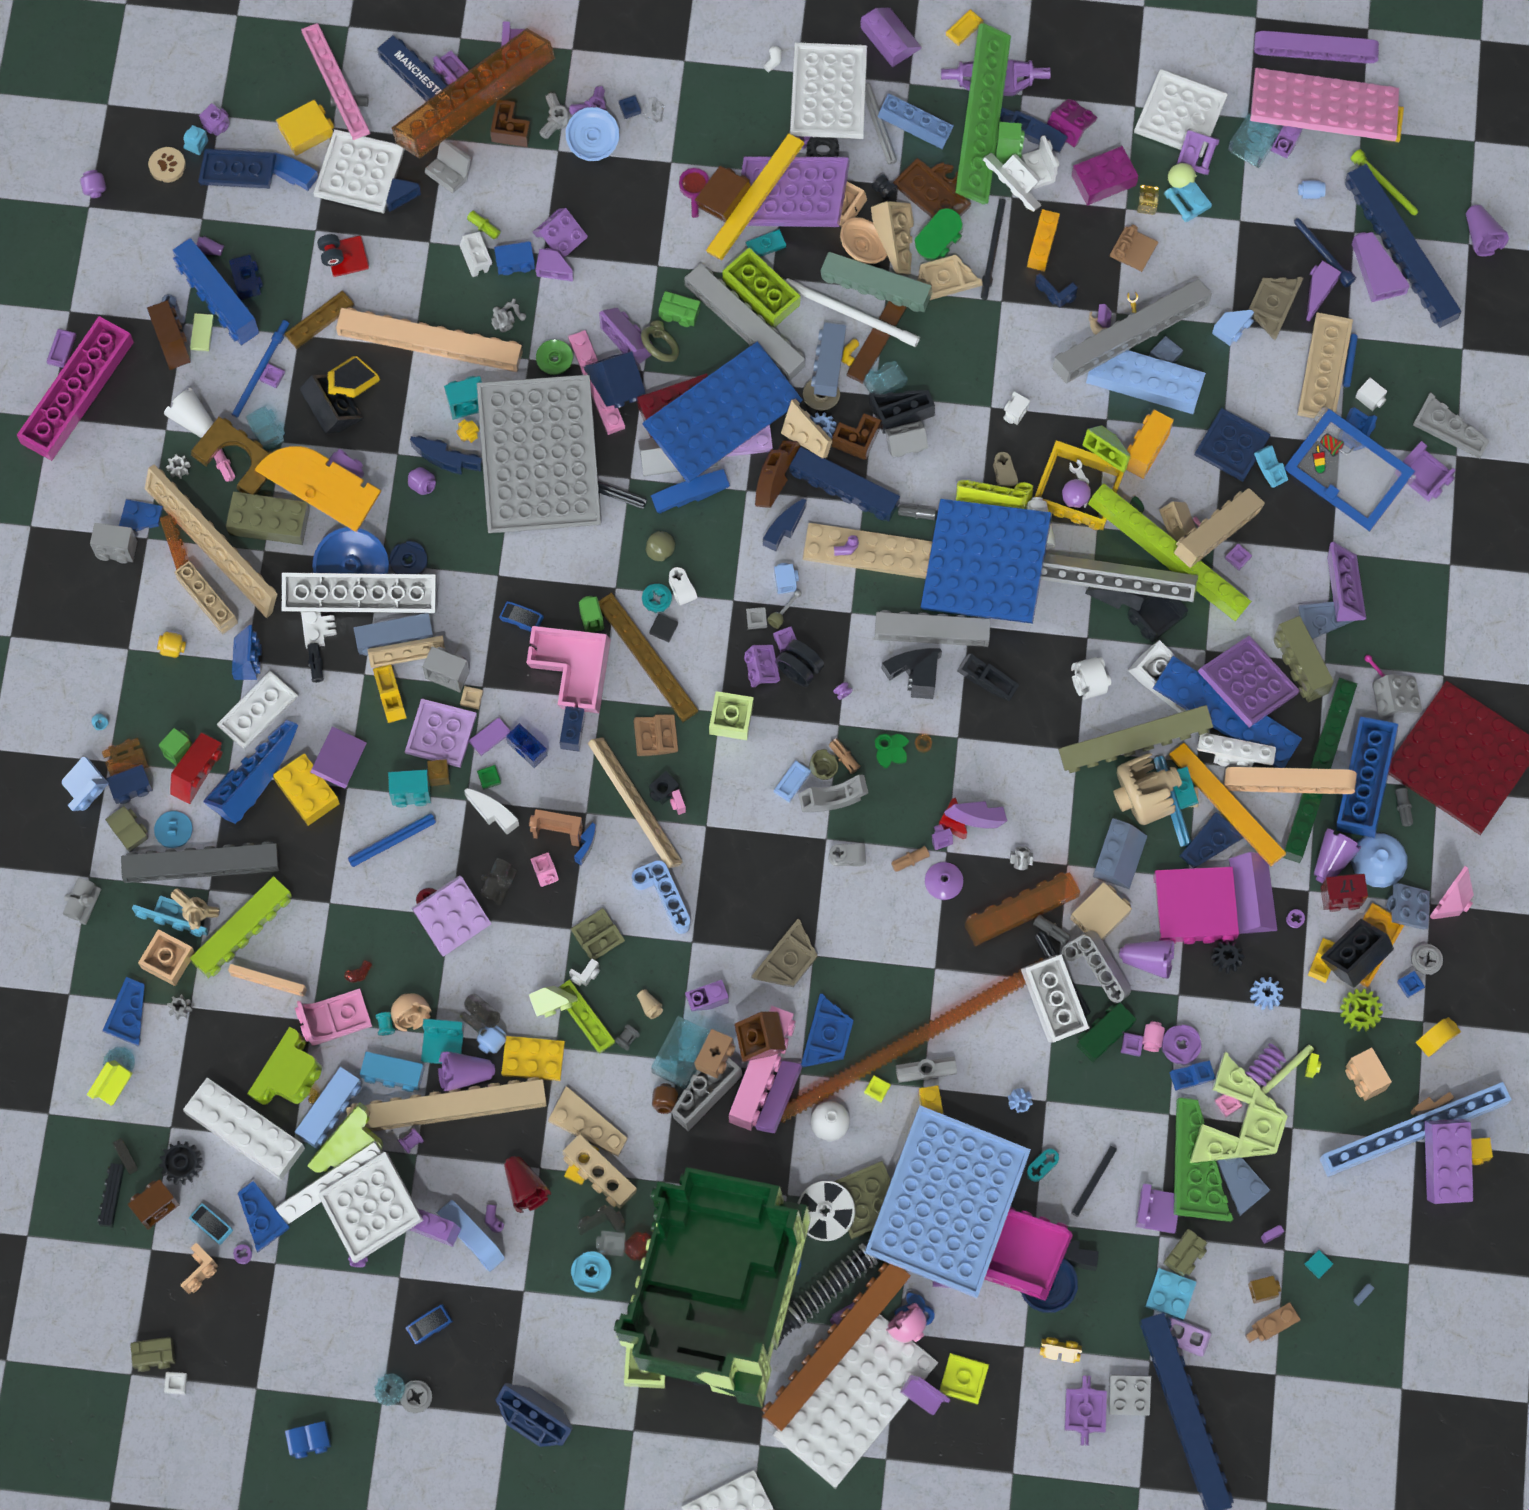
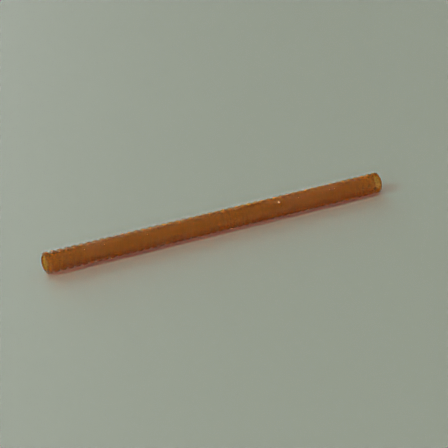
(905, 1044)

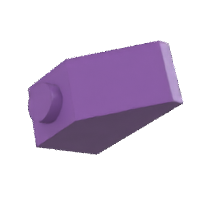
(552, 265)

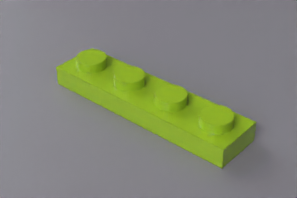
(588, 1020)

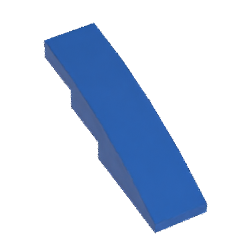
(697, 489)

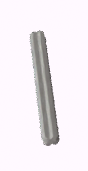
(879, 125)

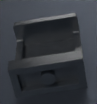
(1157, 616)

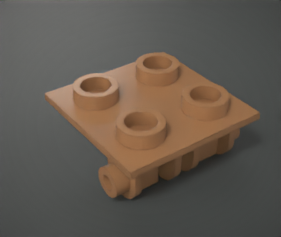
(1133, 248)

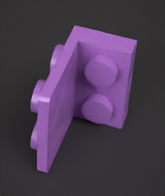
(561, 232)
(1156, 1210)

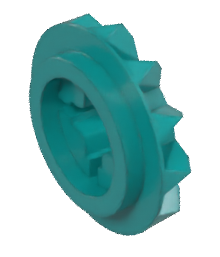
(659, 590)

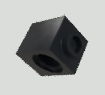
(664, 780)

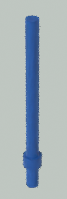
(277, 338)

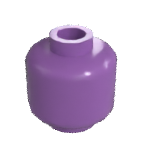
(92, 184)
(421, 481)

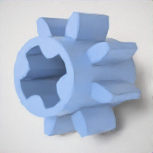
(1020, 1100)

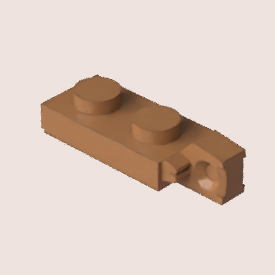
(1273, 1323)

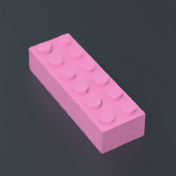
(758, 1079)

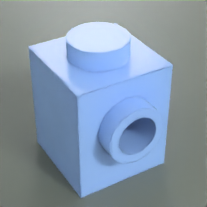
(785, 578)

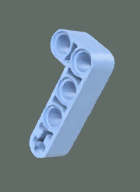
(666, 897)
(473, 1236)

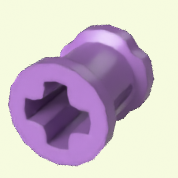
(410, 1140)

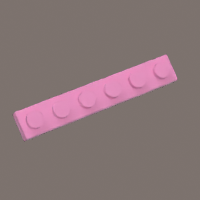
(585, 355)

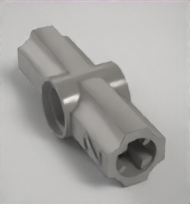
(913, 1071)

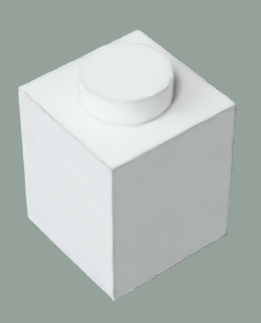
(1371, 394)

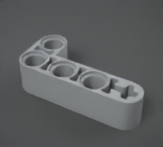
(1099, 968)

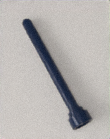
(1346, 277)

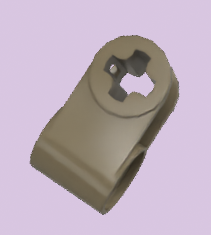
(1005, 473)

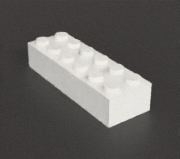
(244, 1129)

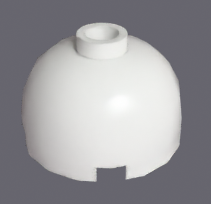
(830, 1121)

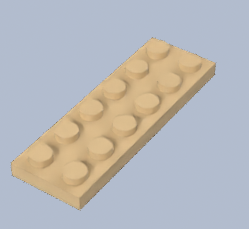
(1325, 364)

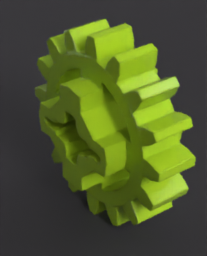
(1357, 1003)

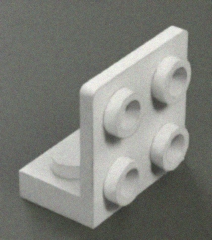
(1042, 163)

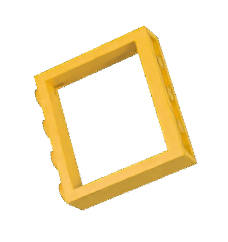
(1088, 459)

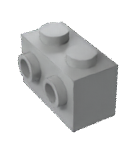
(906, 439)

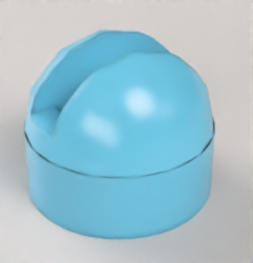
(95, 723)

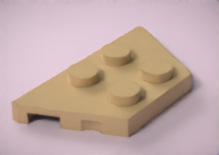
(947, 276)

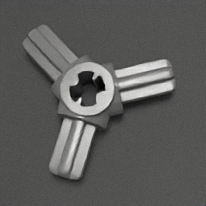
(558, 116)

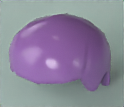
(1076, 493)

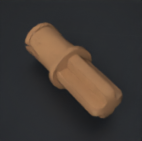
(844, 755)
(910, 859)

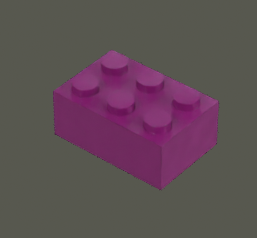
(1104, 175)

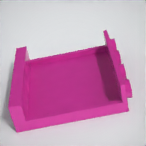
(1196, 905)
(1028, 1254)

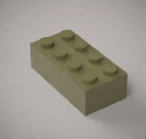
(267, 518)
(1303, 659)

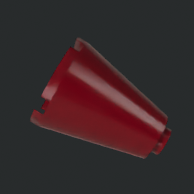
(524, 1185)

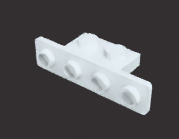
(1017, 177)
(1235, 752)

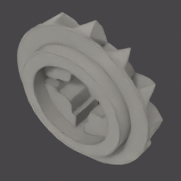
(1434, 955)
(425, 1399)

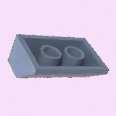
(1120, 854)

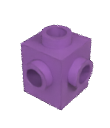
(214, 120)

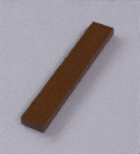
(875, 343)

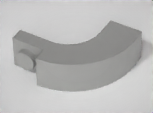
(833, 797)

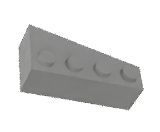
(703, 1094)

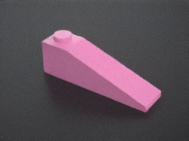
(1456, 898)

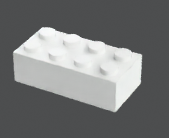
(1054, 998)

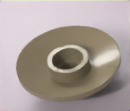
(819, 403)

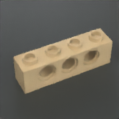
(625, 1189)

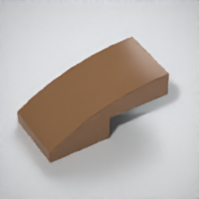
(1428, 1105)

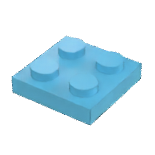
(1170, 1294)

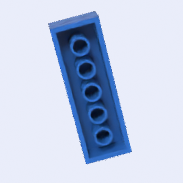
(215, 292)
(1372, 763)

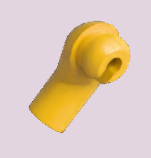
(847, 351)

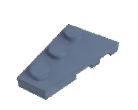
(1320, 618)
(1242, 1183)

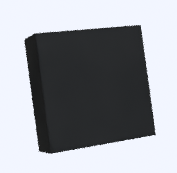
(663, 628)

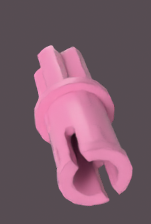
(224, 466)

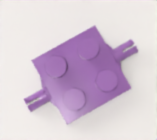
(1085, 1410)

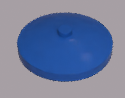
(350, 553)

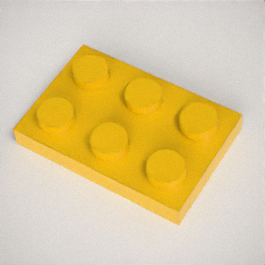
(533, 1058)

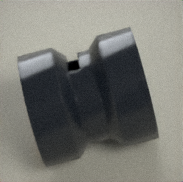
(884, 187)

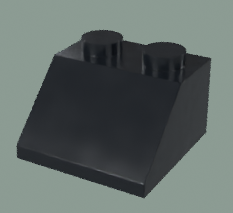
(923, 678)

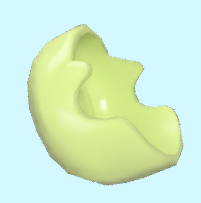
(1181, 175)

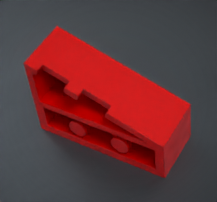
(194, 768)

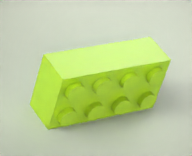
(761, 287)

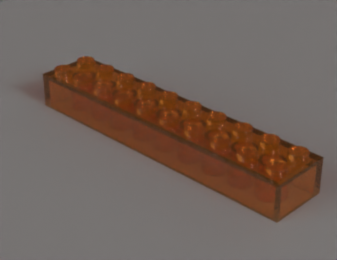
(473, 93)

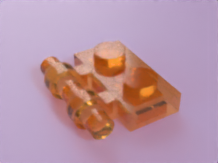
(126, 761)

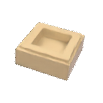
(471, 697)

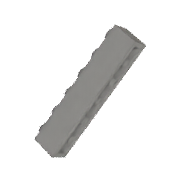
(932, 629)

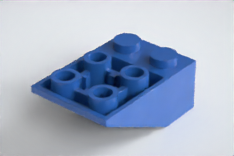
(245, 655)

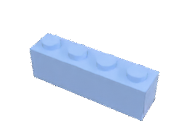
(328, 1107)

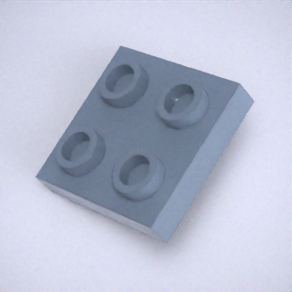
(1409, 906)

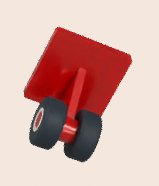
(343, 255)

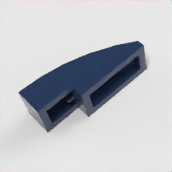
(784, 525)

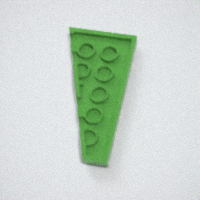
(1197, 1184)

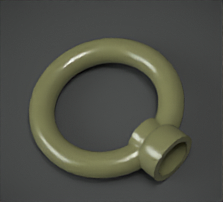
(657, 329)

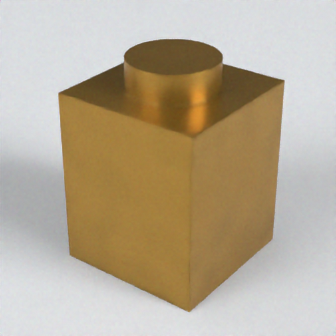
(438, 772)
(1264, 1289)

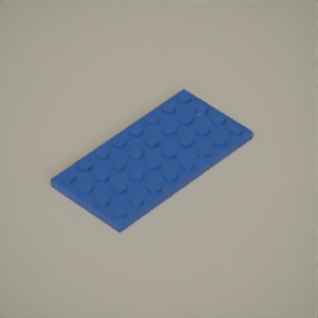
(722, 412)

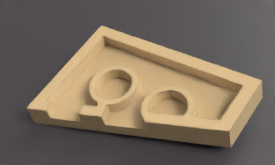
(802, 429)

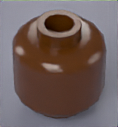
(664, 1098)

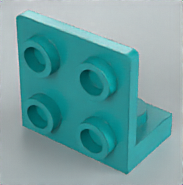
(441, 1037)

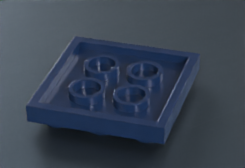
(1232, 444)

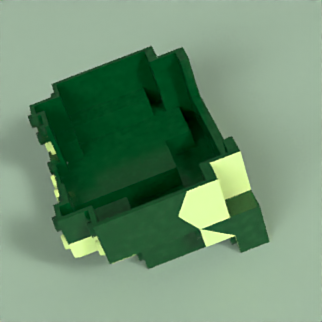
(715, 1282)

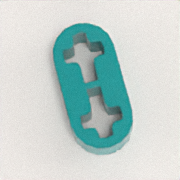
(1040, 1162)

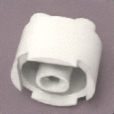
(1090, 677)

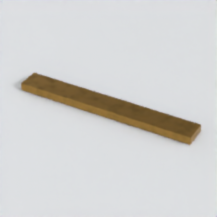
(647, 657)

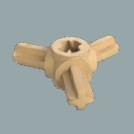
(194, 909)

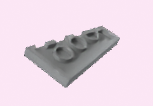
(1442, 423)

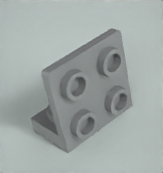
(450, 167)

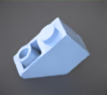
(1231, 325)

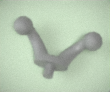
(522, 316)

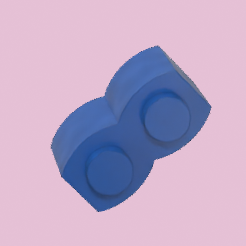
(308, 1439)

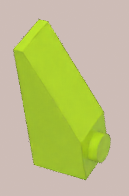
(1107, 446)

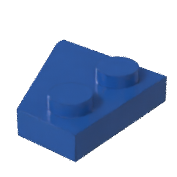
(140, 515)

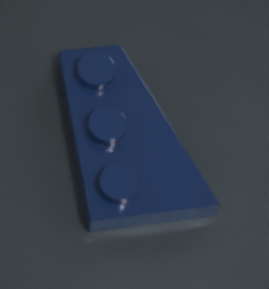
(1210, 841)

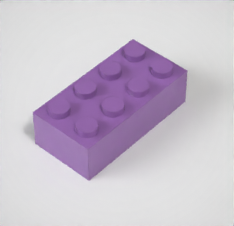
(1448, 1161)

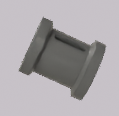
(627, 1037)

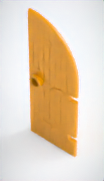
(324, 487)

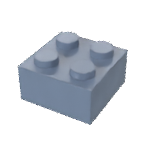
(1166, 351)

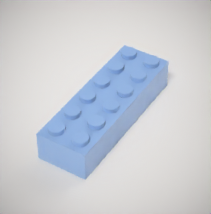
(1149, 380)

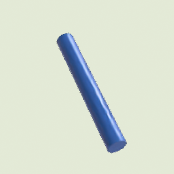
(1350, 360)

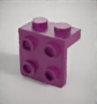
(1071, 120)

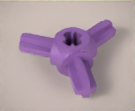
(594, 101)

